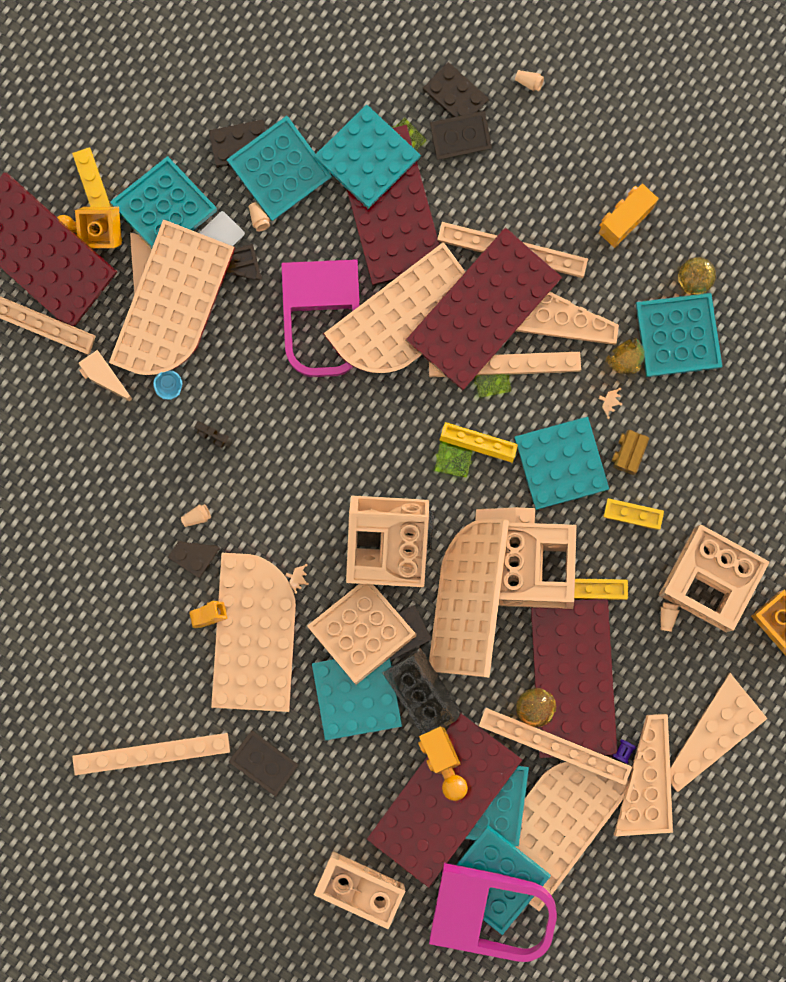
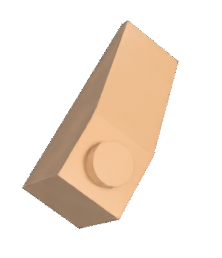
(101, 374)
(513, 515)

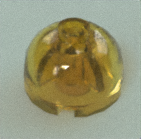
(694, 282)
(627, 357)
(536, 707)

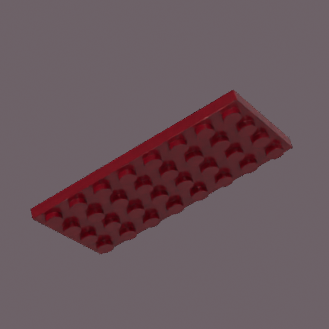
(397, 226)
(48, 255)
(483, 308)
(576, 668)
(426, 827)

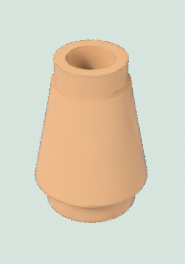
(530, 80)
(259, 218)
(198, 515)
(668, 616)

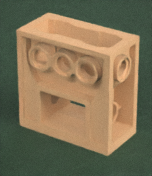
(394, 520)
(710, 570)
(531, 590)
(361, 890)

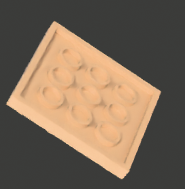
(361, 631)

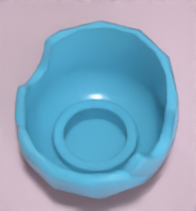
(167, 384)

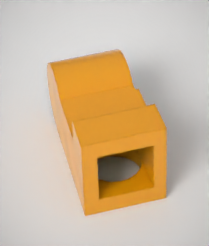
(208, 614)

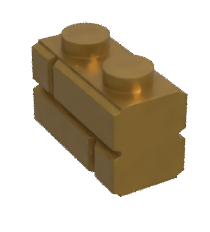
(630, 452)

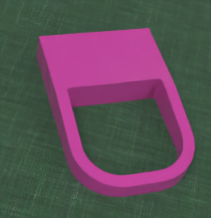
(317, 287)
(462, 908)

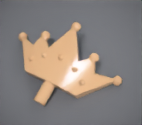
(610, 401)
(297, 578)

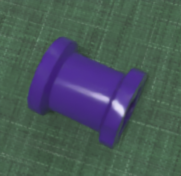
(629, 748)

